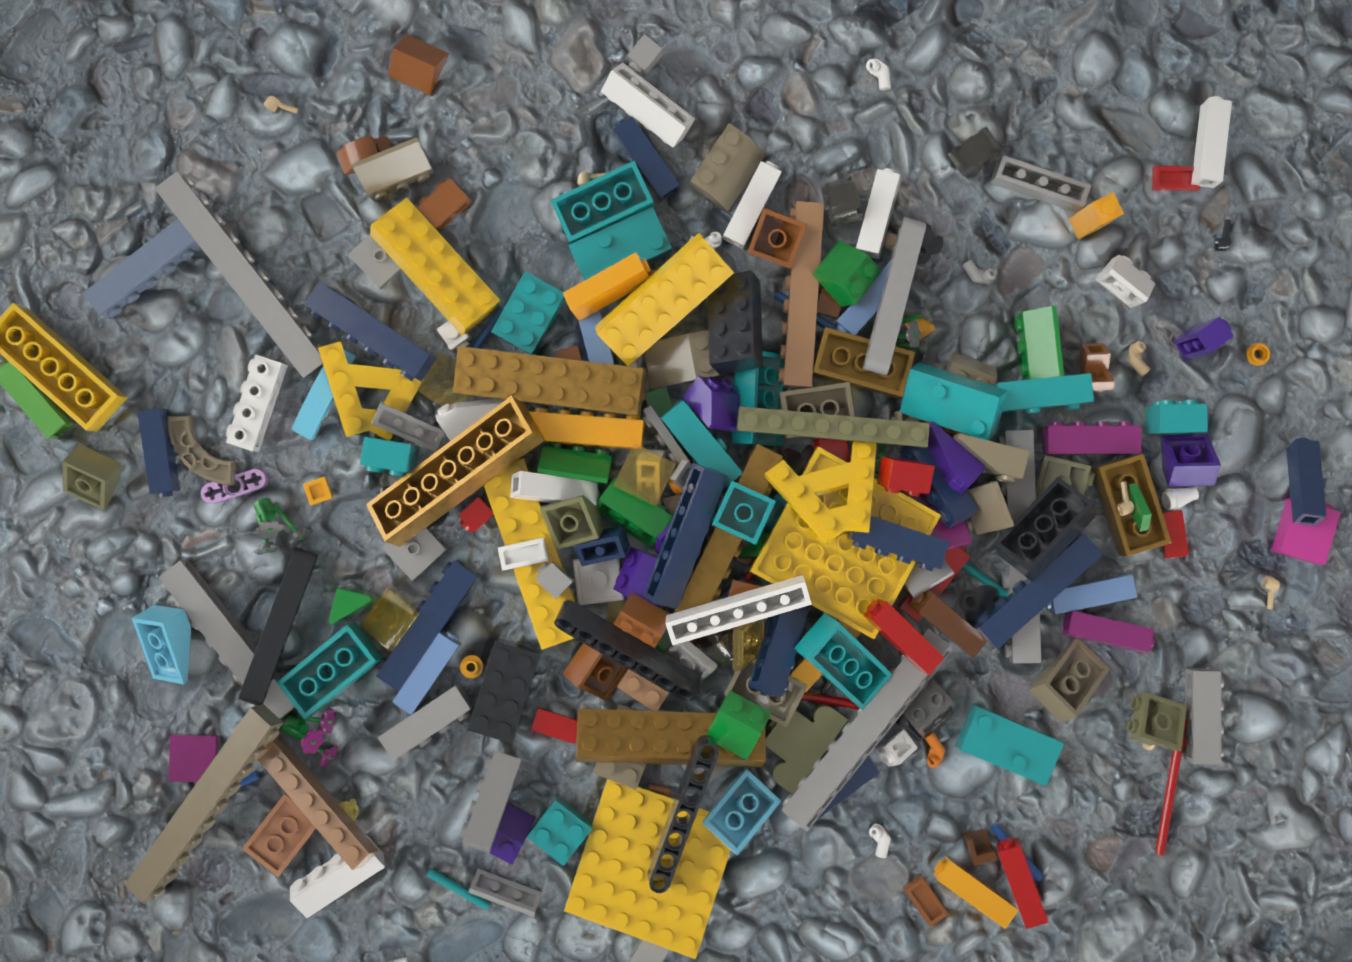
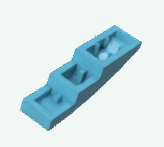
(317, 404)

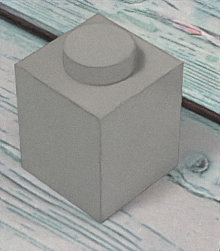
(644, 55)
(553, 579)

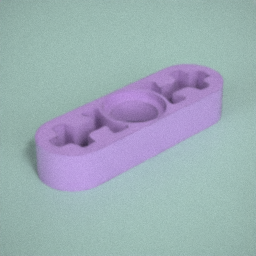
(220, 497)

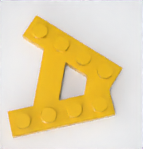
(344, 378)
(803, 490)

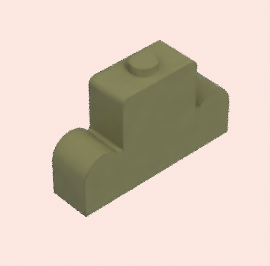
(802, 743)

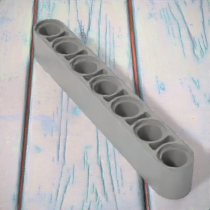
(894, 296)

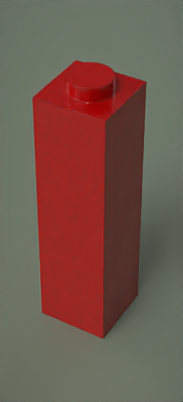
(955, 559)
(903, 636)
(1022, 882)

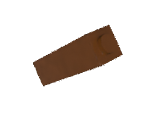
(948, 622)

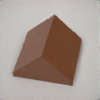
(417, 64)

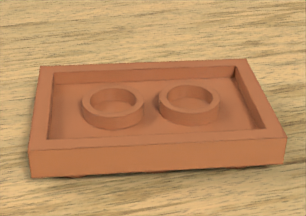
(280, 836)

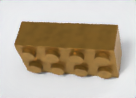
(842, 359)
(1124, 528)

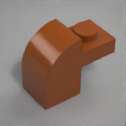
(359, 150)
(1096, 360)

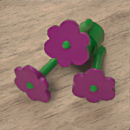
(297, 728)

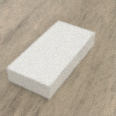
(523, 554)

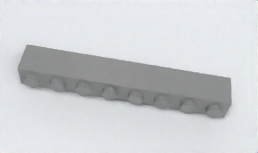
(219, 628)

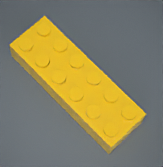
(434, 266)
(663, 299)
(57, 368)

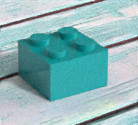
(1176, 417)
(389, 455)
(743, 512)
(560, 830)

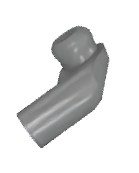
(979, 275)

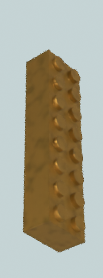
(549, 380)
(455, 471)
(722, 545)
(651, 738)

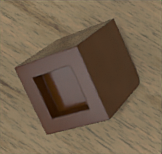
(979, 847)

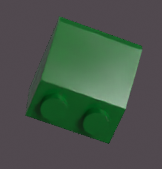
(846, 273)
(738, 725)

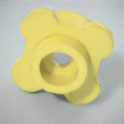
(350, 808)

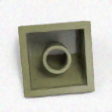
(90, 476)
(572, 521)

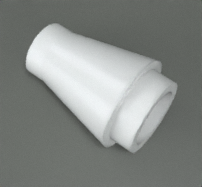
(1177, 497)

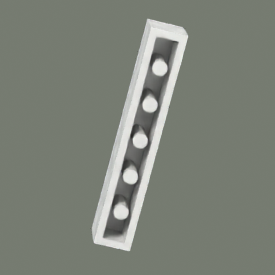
(737, 610)

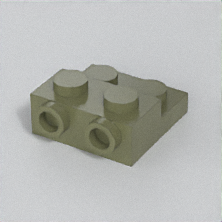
(1073, 473)
(1157, 721)

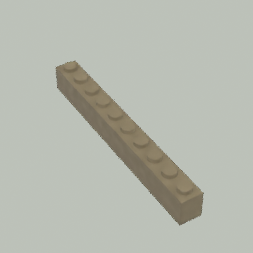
(204, 803)

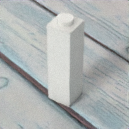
(1211, 142)
(752, 204)
(878, 212)
(551, 488)

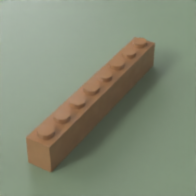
(802, 300)
(317, 804)

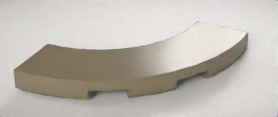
(193, 454)

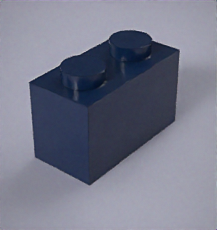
(610, 545)

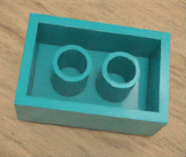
(529, 314)

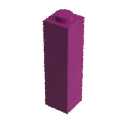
(1108, 632)

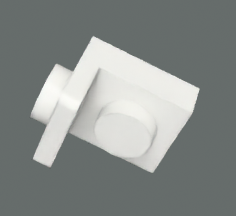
(453, 337)
(896, 749)

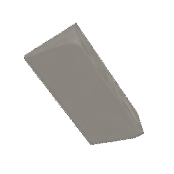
(923, 580)

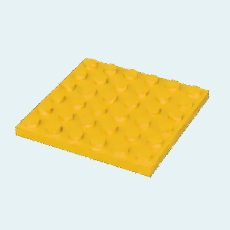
(839, 575)
(614, 867)

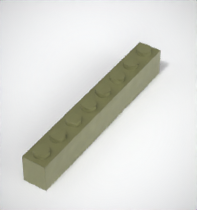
(832, 427)

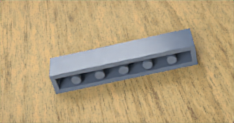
(141, 270)

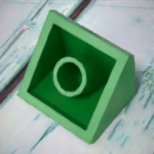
(349, 601)

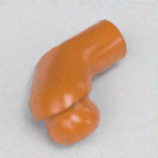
(936, 750)

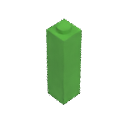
(34, 402)

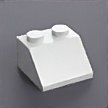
(1126, 281)

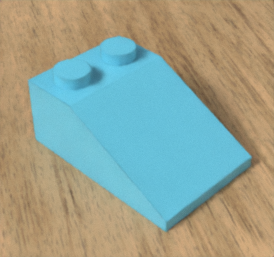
(165, 642)
(741, 811)

